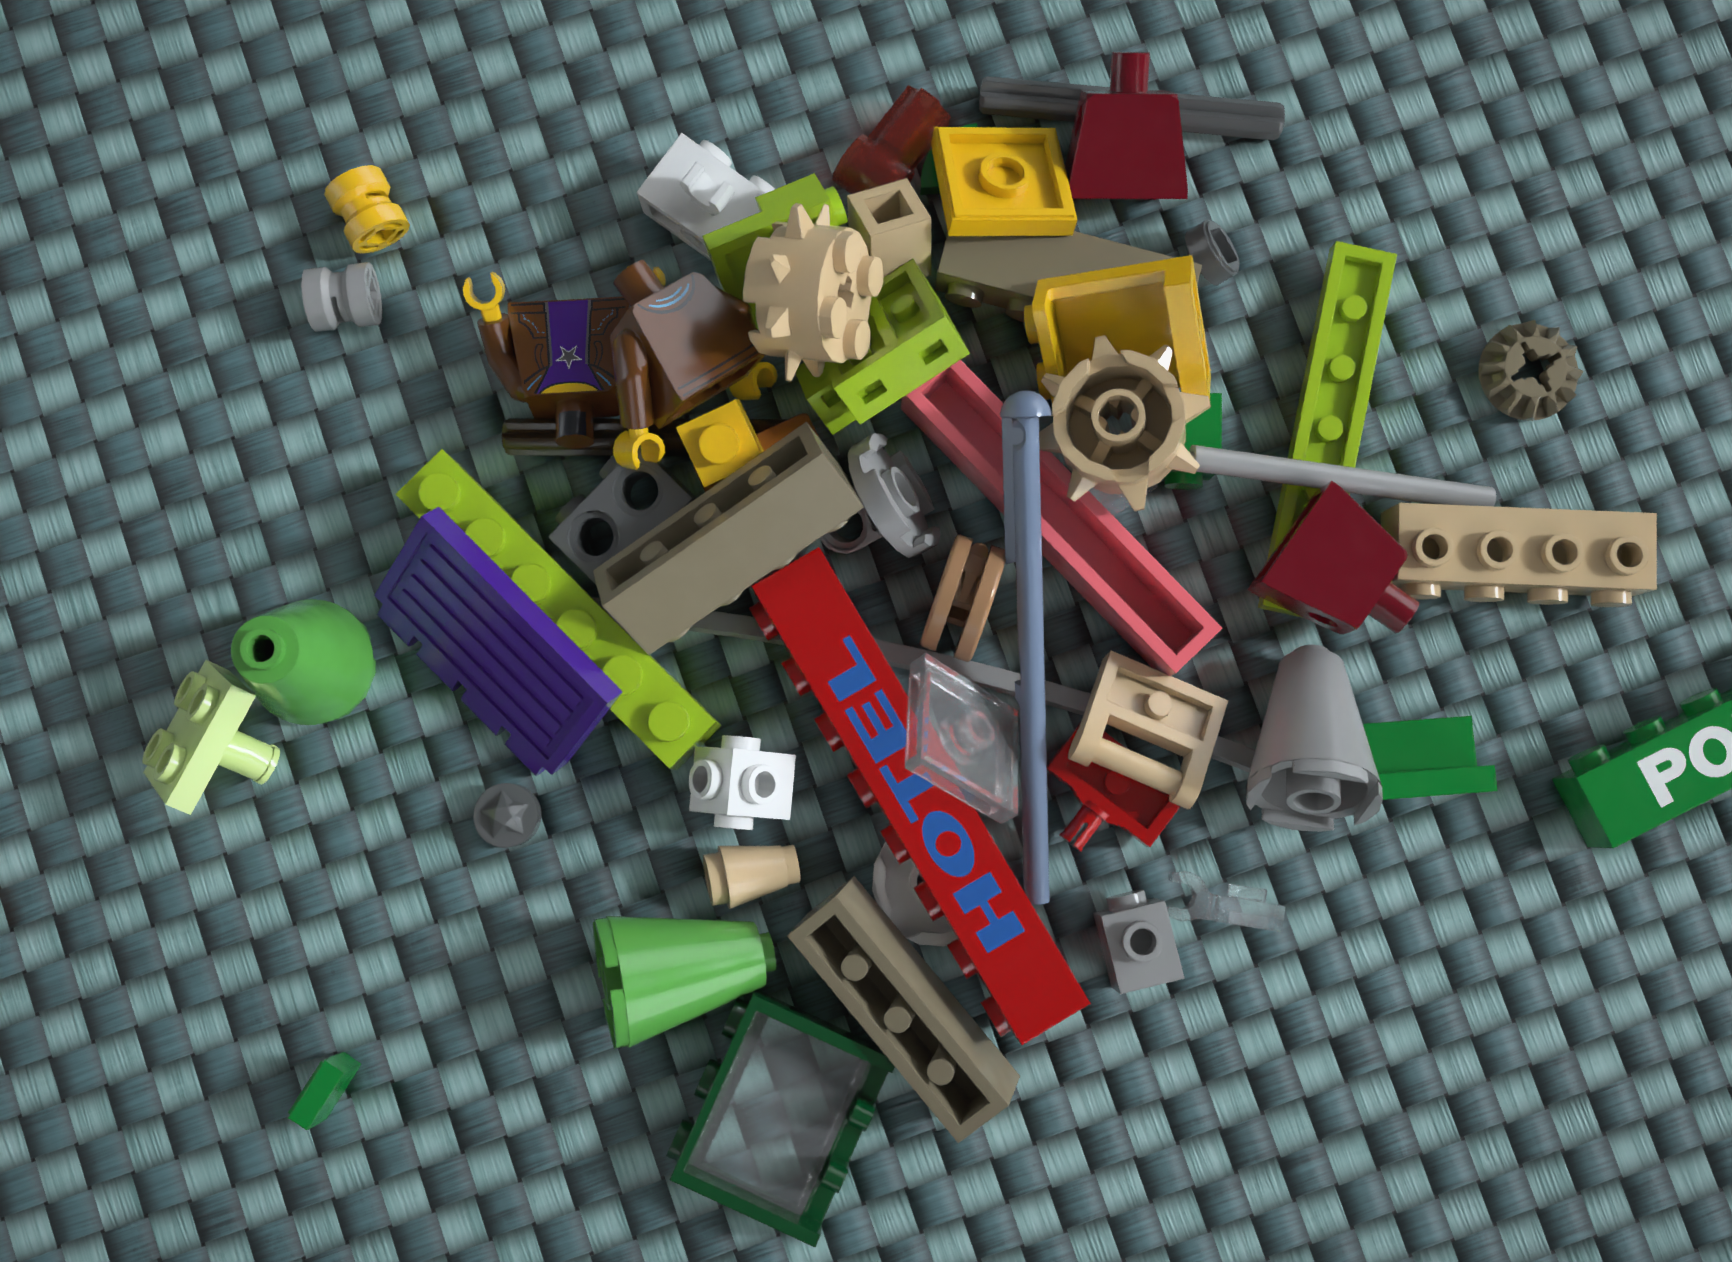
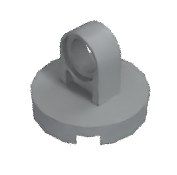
(891, 500)

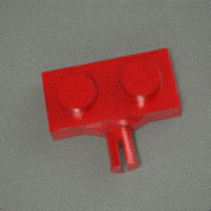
(1110, 799)

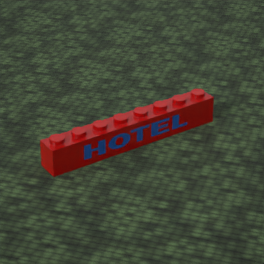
(940, 834)

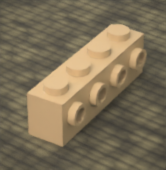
(1524, 552)

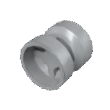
(341, 296)

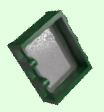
(780, 1116)

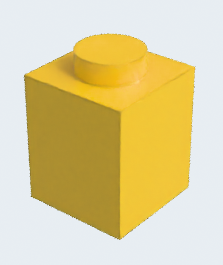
(720, 442)

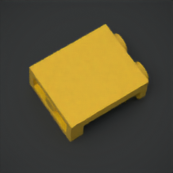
(1133, 307)

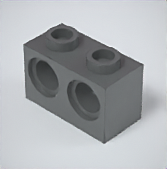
(613, 504)

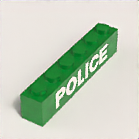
(1653, 774)

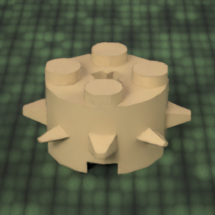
(811, 292)
(1108, 388)

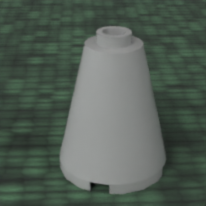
(1313, 748)

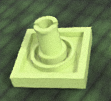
(205, 736)

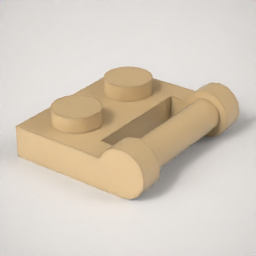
(1154, 710)

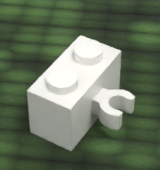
(698, 192)

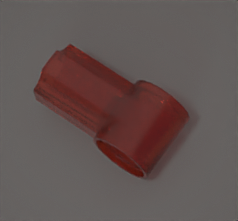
(893, 145)

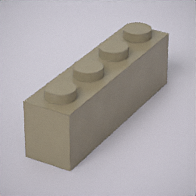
(1007, 268)
(727, 539)
(906, 1009)

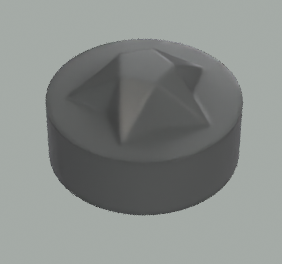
(1213, 250)
(507, 815)

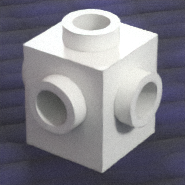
(741, 782)

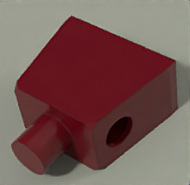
(1127, 138)
(1337, 567)

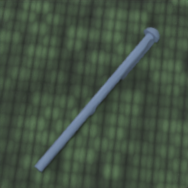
(1024, 546)

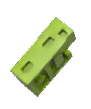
(907, 347)

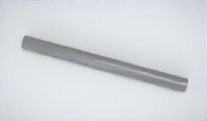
(1349, 478)

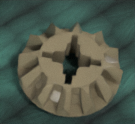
(1527, 398)

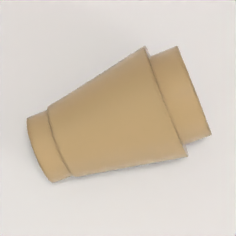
(749, 872)

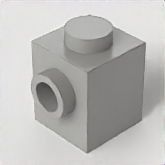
(1137, 942)

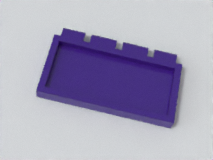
(495, 643)

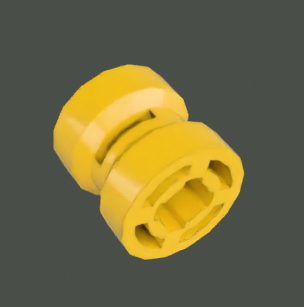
(364, 204)

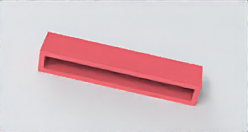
(1077, 536)

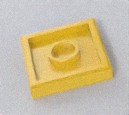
(1003, 182)

